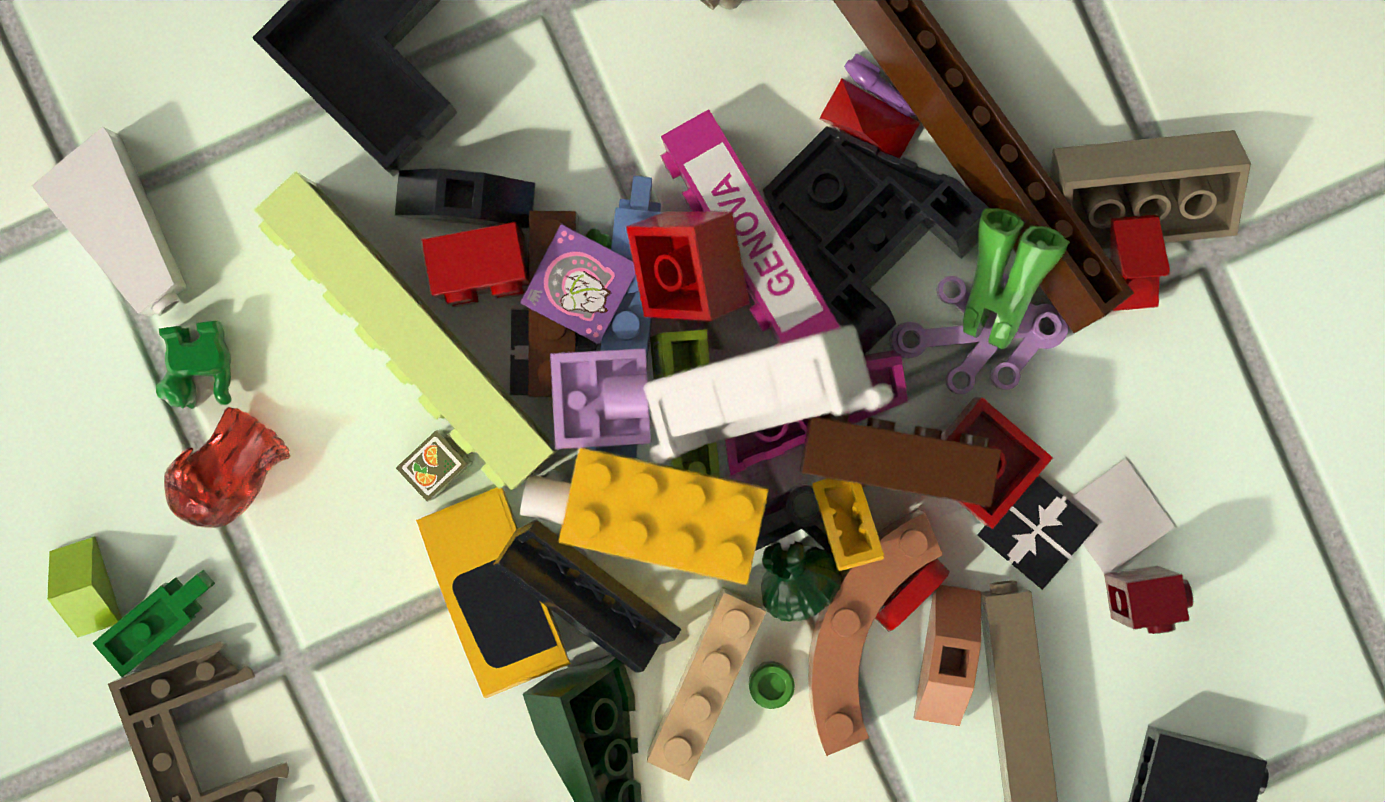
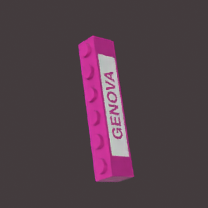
(772, 271)

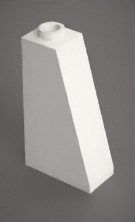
(112, 219)

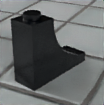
(1195, 770)

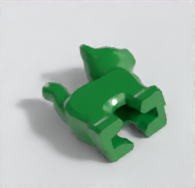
(199, 358)

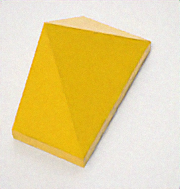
(848, 523)

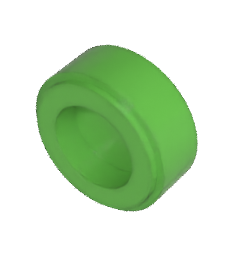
(771, 685)

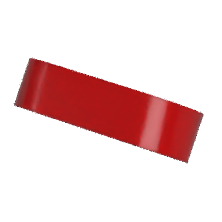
(911, 594)

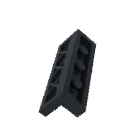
(585, 595)

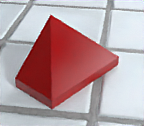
(869, 119)

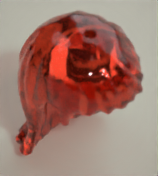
(225, 473)

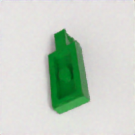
(152, 622)

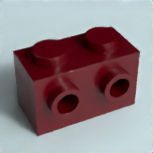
(1149, 598)

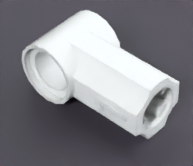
(546, 496)

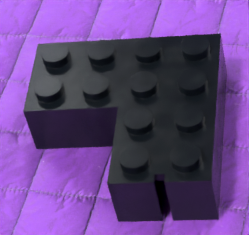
(350, 67)

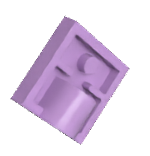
(600, 398)

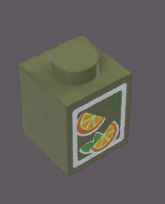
(434, 465)

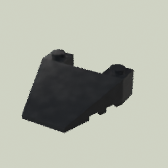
(858, 214)

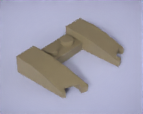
(146, 713)

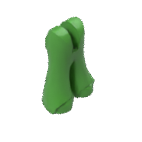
(1036, 256)

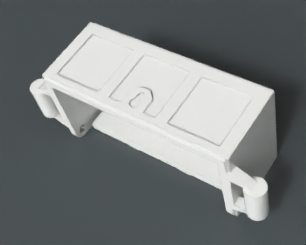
(761, 392)

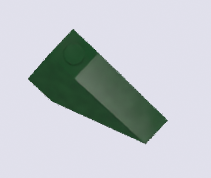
(586, 729)

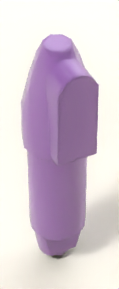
(868, 77)

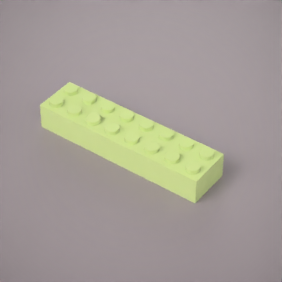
(406, 329)

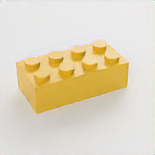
(663, 515)

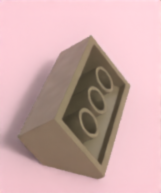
(1185, 180)

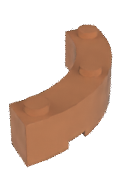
(845, 625)

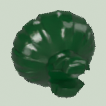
(798, 581)

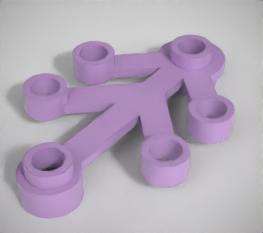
(977, 358)

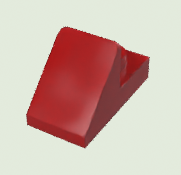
(1140, 258)

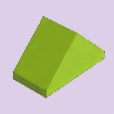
(81, 588)

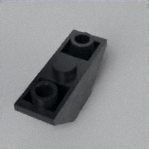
(464, 197)

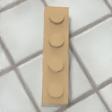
(705, 683)

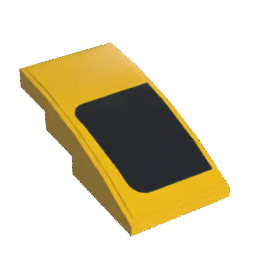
(499, 624)

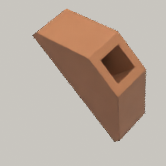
(949, 655)

